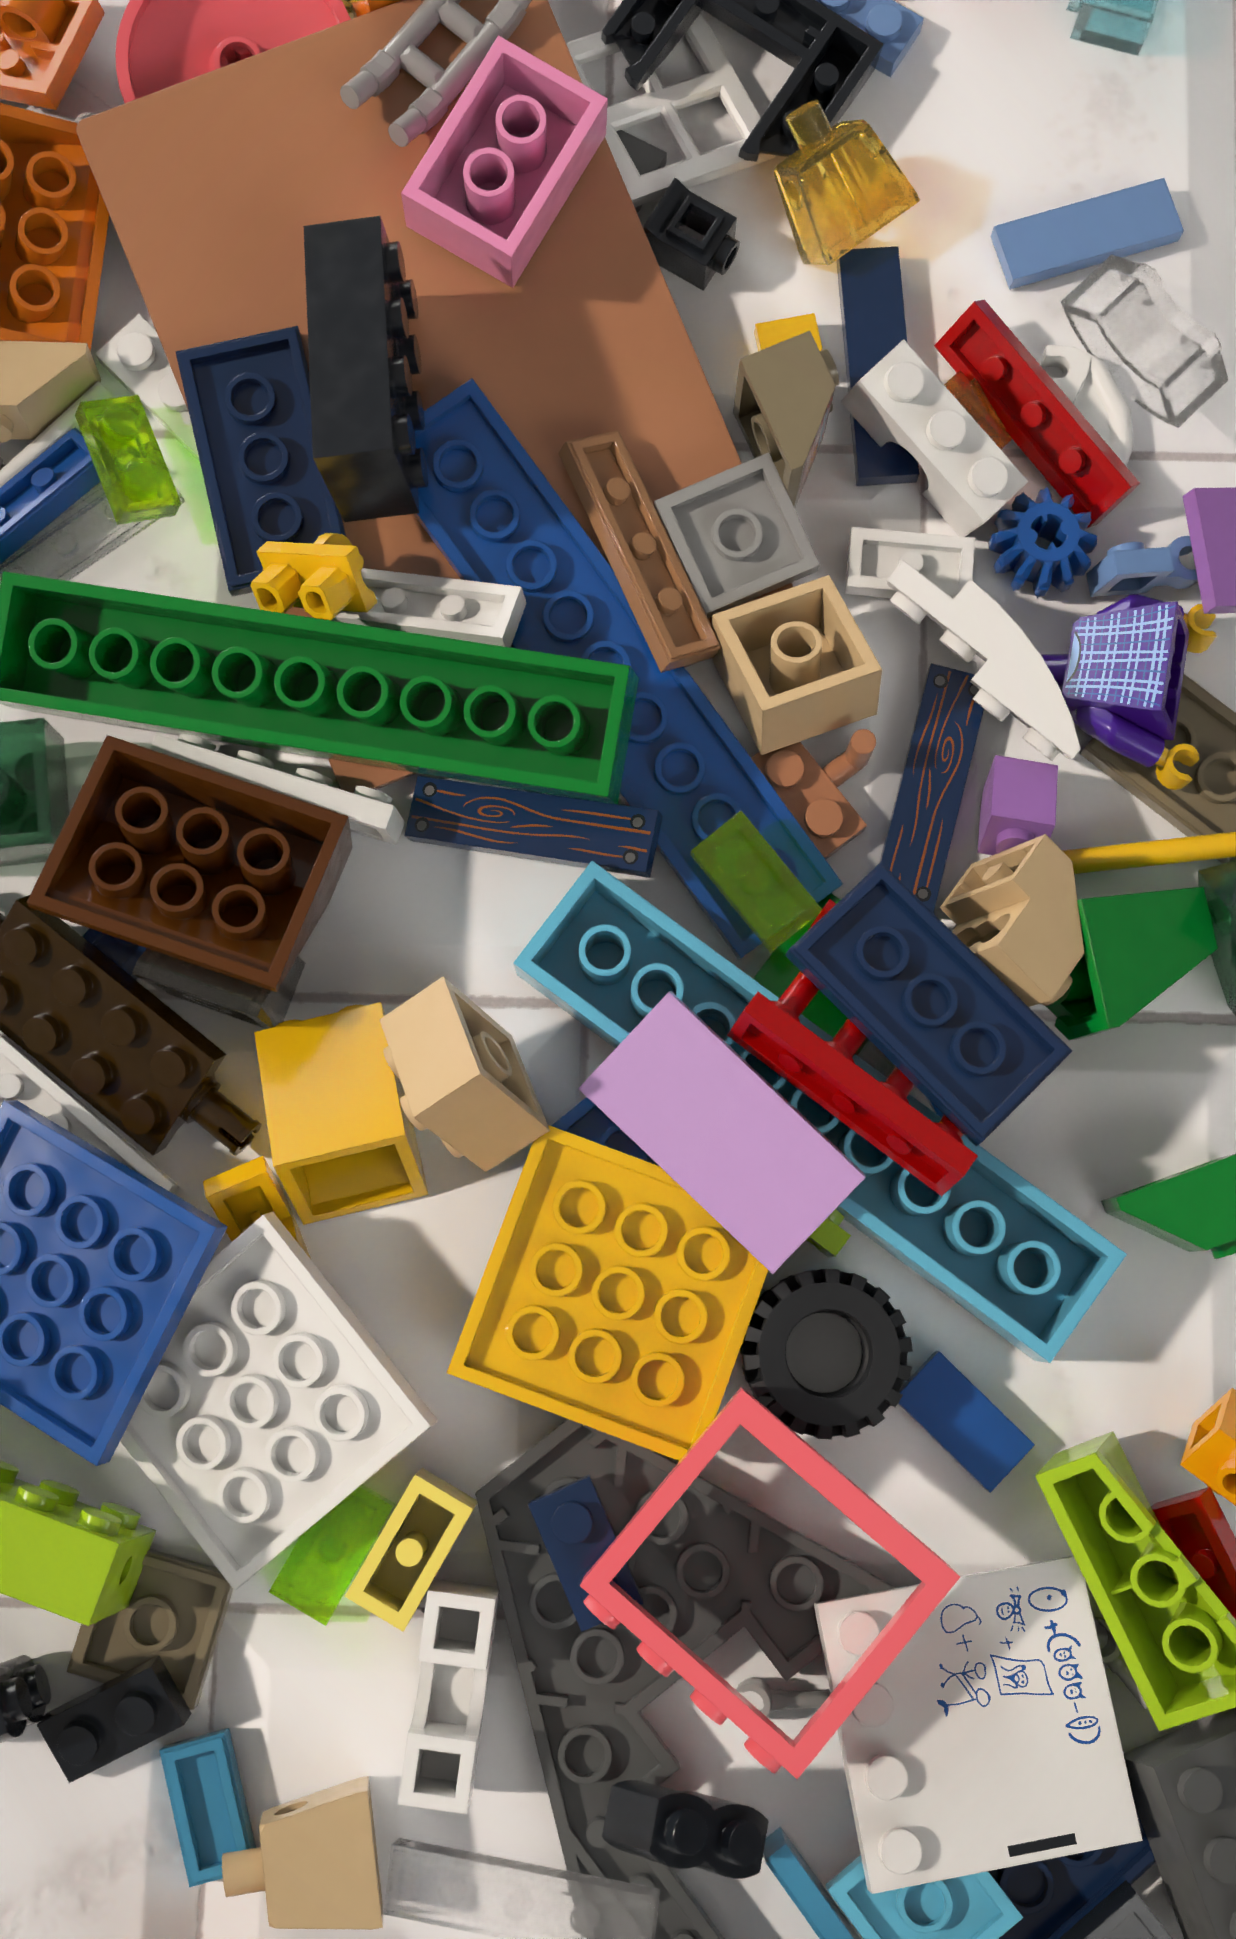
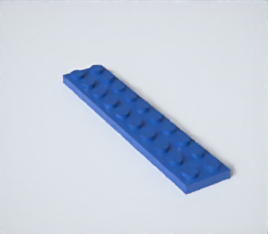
(509, 527)

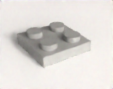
(737, 535)

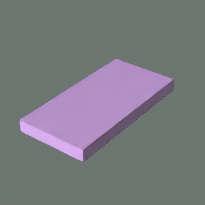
(722, 1132)

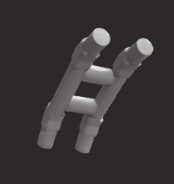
(441, 83)

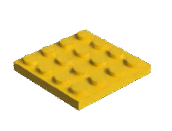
(610, 1298)

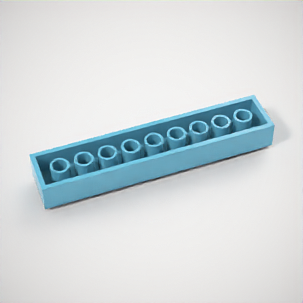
(984, 1243)

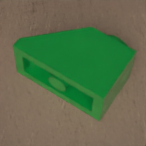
(1186, 1208)

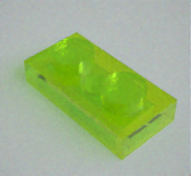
(127, 459)
(755, 881)
(331, 1554)

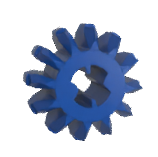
(1055, 523)

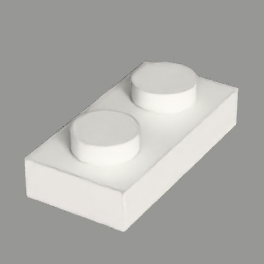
(878, 552)

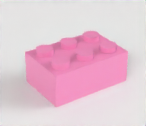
(505, 161)

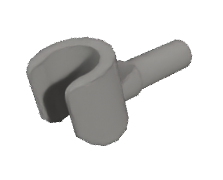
(1114, 1660)
(780, 1699)

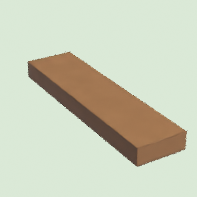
(639, 550)

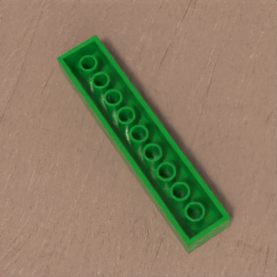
(316, 687)

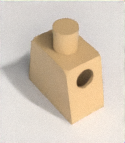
(314, 1862)

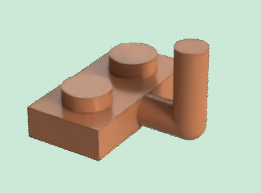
(813, 791)

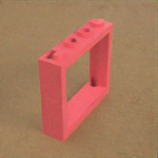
(713, 1693)

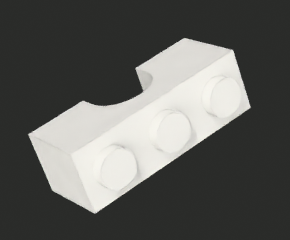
(912, 407)
(449, 1697)

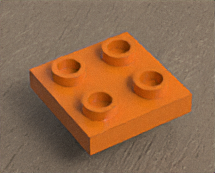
(43, 47)

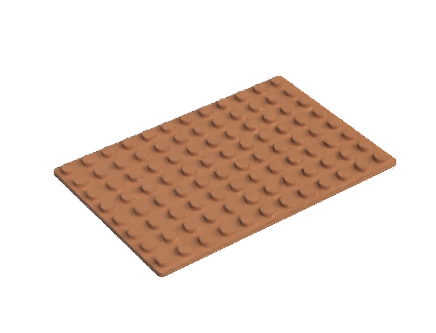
(212, 218)

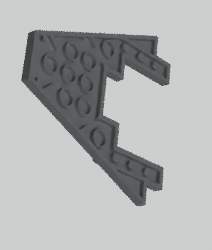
(700, 1574)

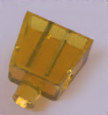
(838, 185)

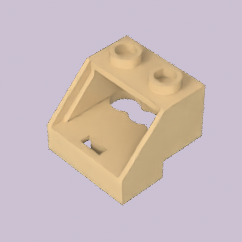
(1022, 918)

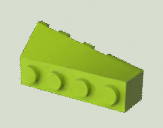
(1152, 1598)

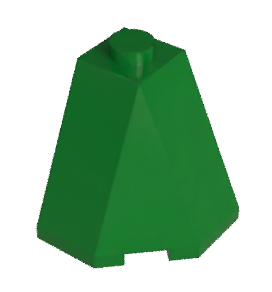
(1132, 955)

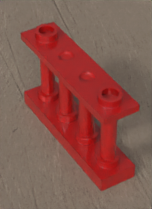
(833, 1080)

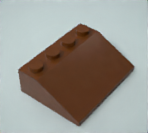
(194, 864)

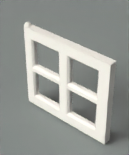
(664, 102)

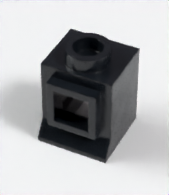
(683, 254)

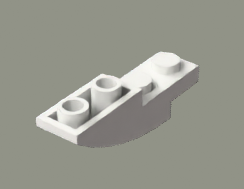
(1013, 671)

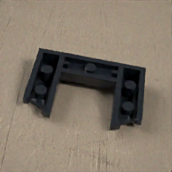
(826, 51)

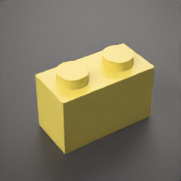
(411, 1549)

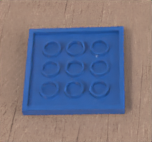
(88, 1281)

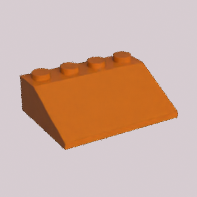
(48, 230)

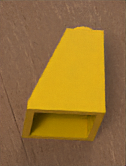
(337, 1115)

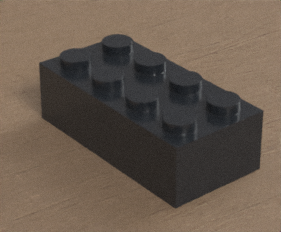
(363, 369)

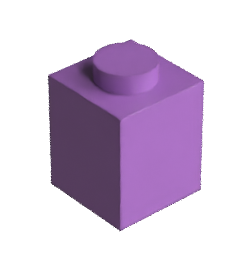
(1016, 803)

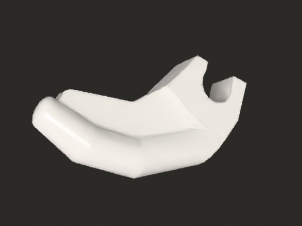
(1094, 394)

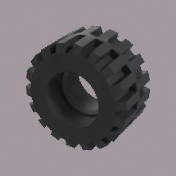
(882, 1362)

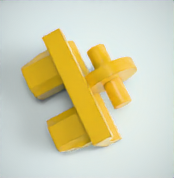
(313, 577)

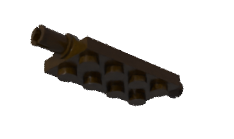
(110, 1036)

